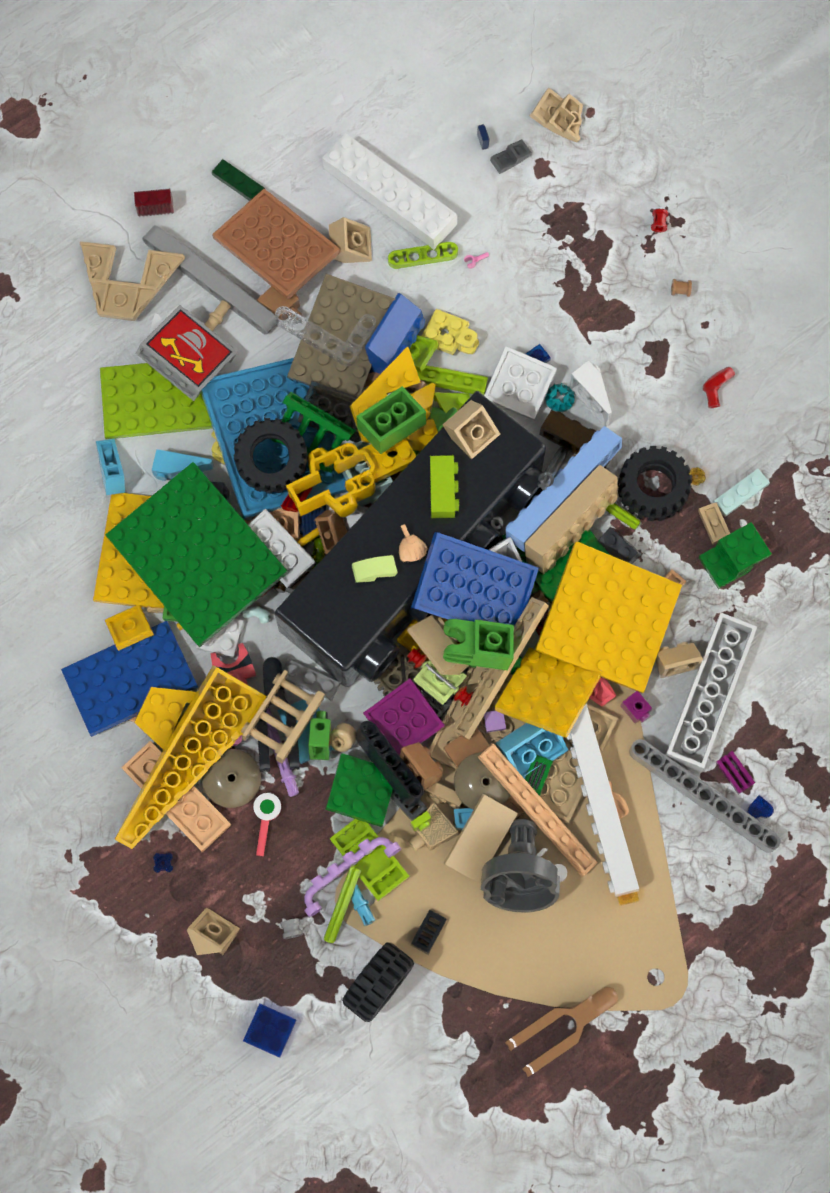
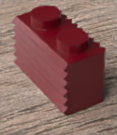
(153, 202)

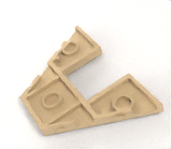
(126, 299)

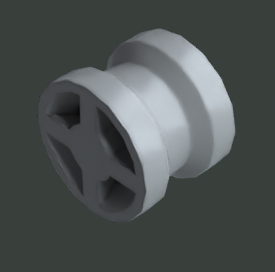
(291, 928)

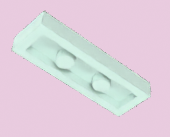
(741, 492)

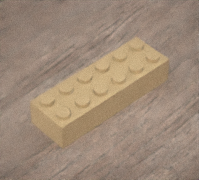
(571, 519)

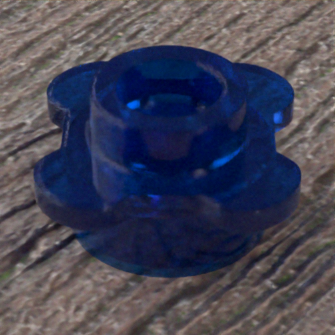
(163, 857)

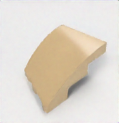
(559, 114)

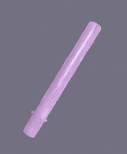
(287, 774)

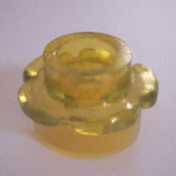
(701, 476)

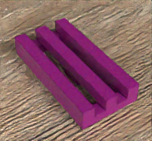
(737, 762)

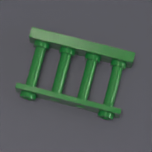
(325, 421)

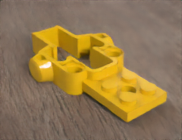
(380, 467)

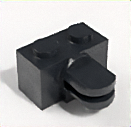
(618, 546)

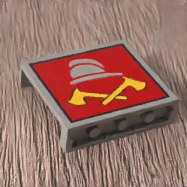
(186, 352)

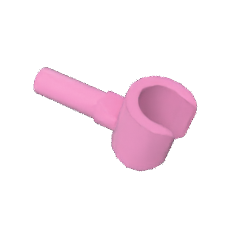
(475, 259)

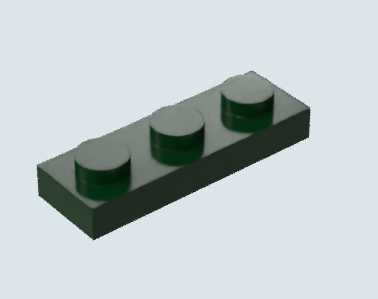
(236, 180)

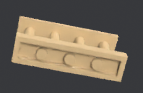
(292, 733)

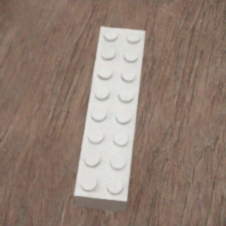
(389, 191)
(710, 692)

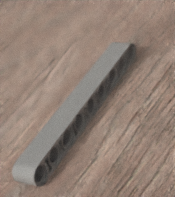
(212, 281)
(714, 796)

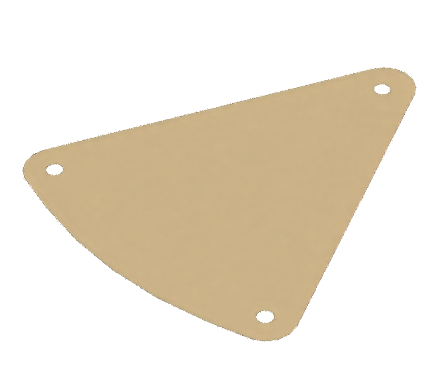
(577, 942)

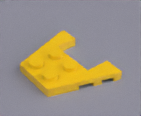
(161, 712)

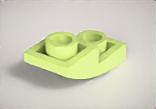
(371, 568)

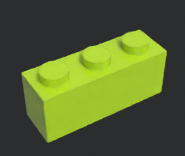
(443, 486)

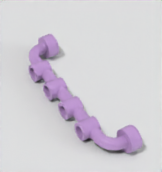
(335, 871)

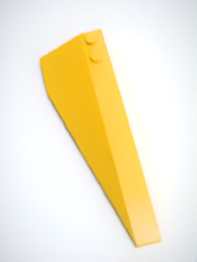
(198, 742)

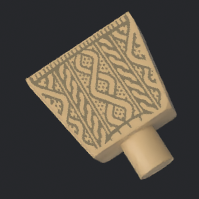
(437, 833)

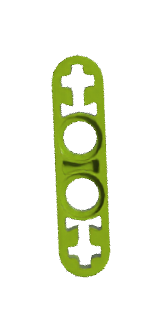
(423, 258)

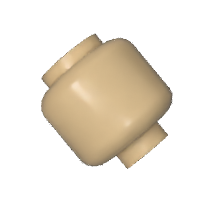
(343, 737)

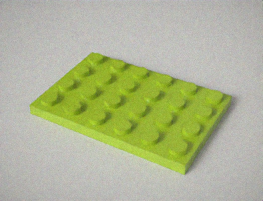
(146, 403)

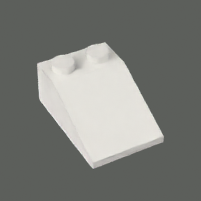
(590, 389)

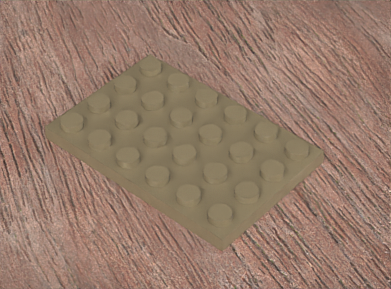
(338, 311)

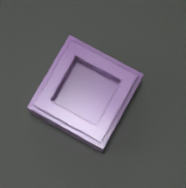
(494, 721)

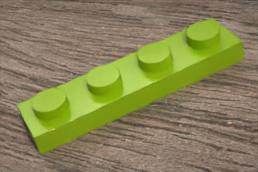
(453, 380)

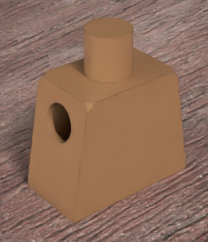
(273, 300)

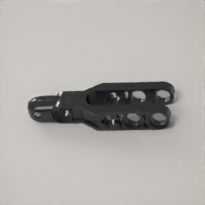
(271, 668)

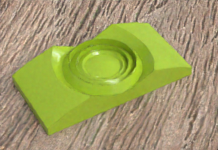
(377, 870)

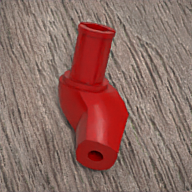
(713, 384)

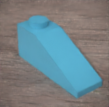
(169, 464)
(110, 467)

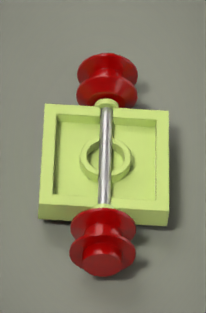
(438, 685)

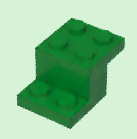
(734, 555)

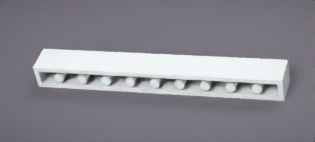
(602, 806)

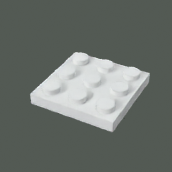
(520, 383)

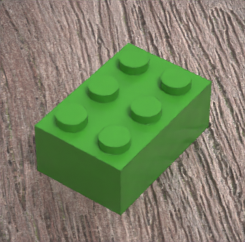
(391, 420)

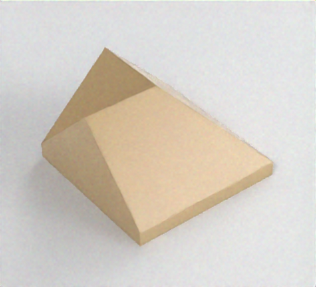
(211, 933)

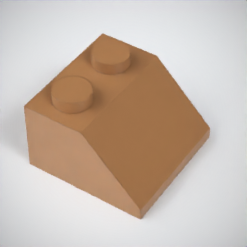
(421, 764)

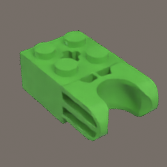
(480, 644)

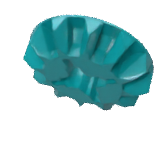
(556, 404)

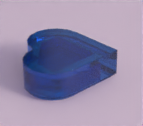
(760, 808)

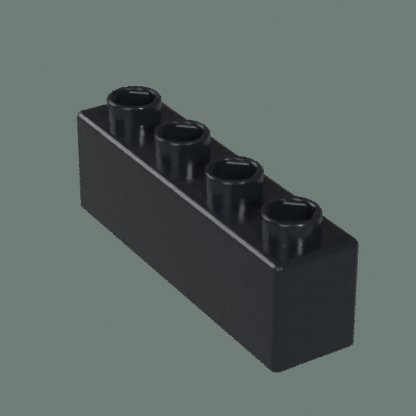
(352, 623)

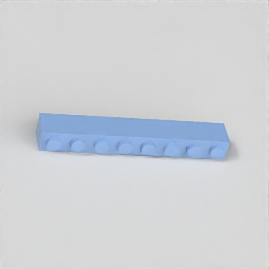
(596, 452)

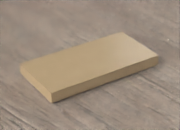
(480, 837)

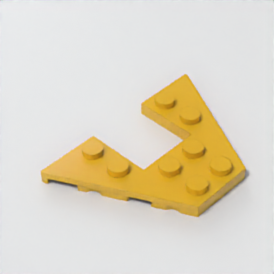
(398, 374)

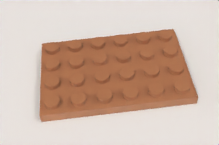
(276, 243)

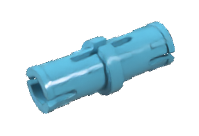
(362, 907)

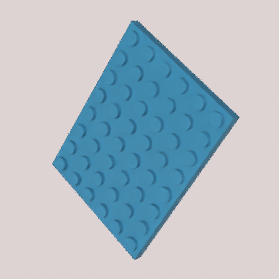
(249, 396)

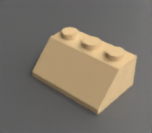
(432, 640)

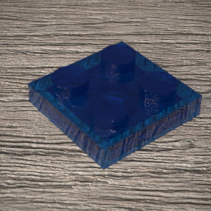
(269, 1030)

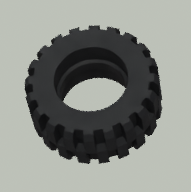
(270, 430)
(660, 461)
(378, 982)

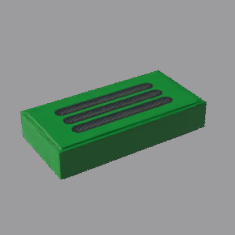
(538, 776)

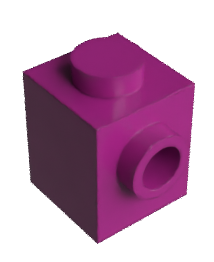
(636, 707)

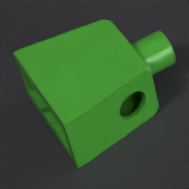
(320, 737)

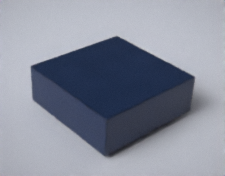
(483, 136)

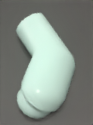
(257, 611)

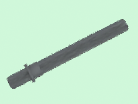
(547, 478)

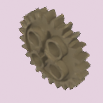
(395, 672)

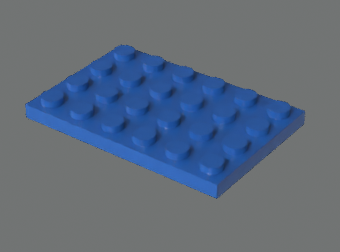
(472, 583)
(115, 683)

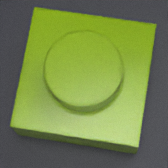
(421, 822)

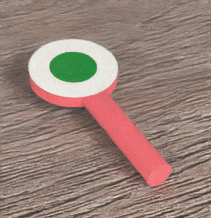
(267, 808)

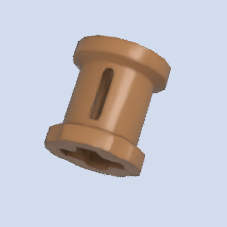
(681, 287)

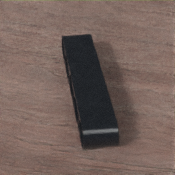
(390, 772)

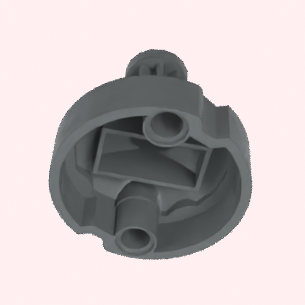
(520, 878)

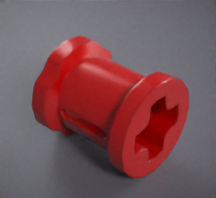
(659, 220)

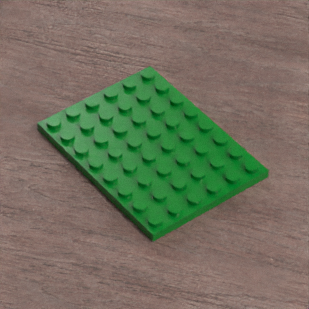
(196, 554)

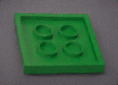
(359, 791)

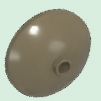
(469, 782)
(244, 786)

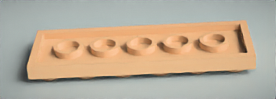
(191, 813)

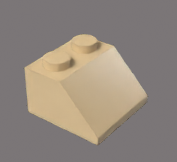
(352, 239)
(471, 428)
(678, 659)

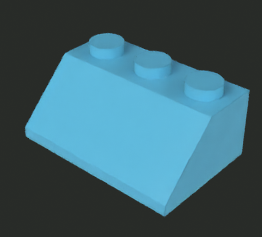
(527, 741)

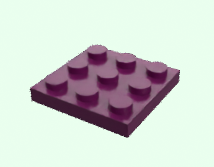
(404, 716)

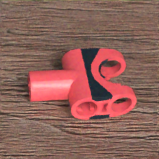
(240, 669)

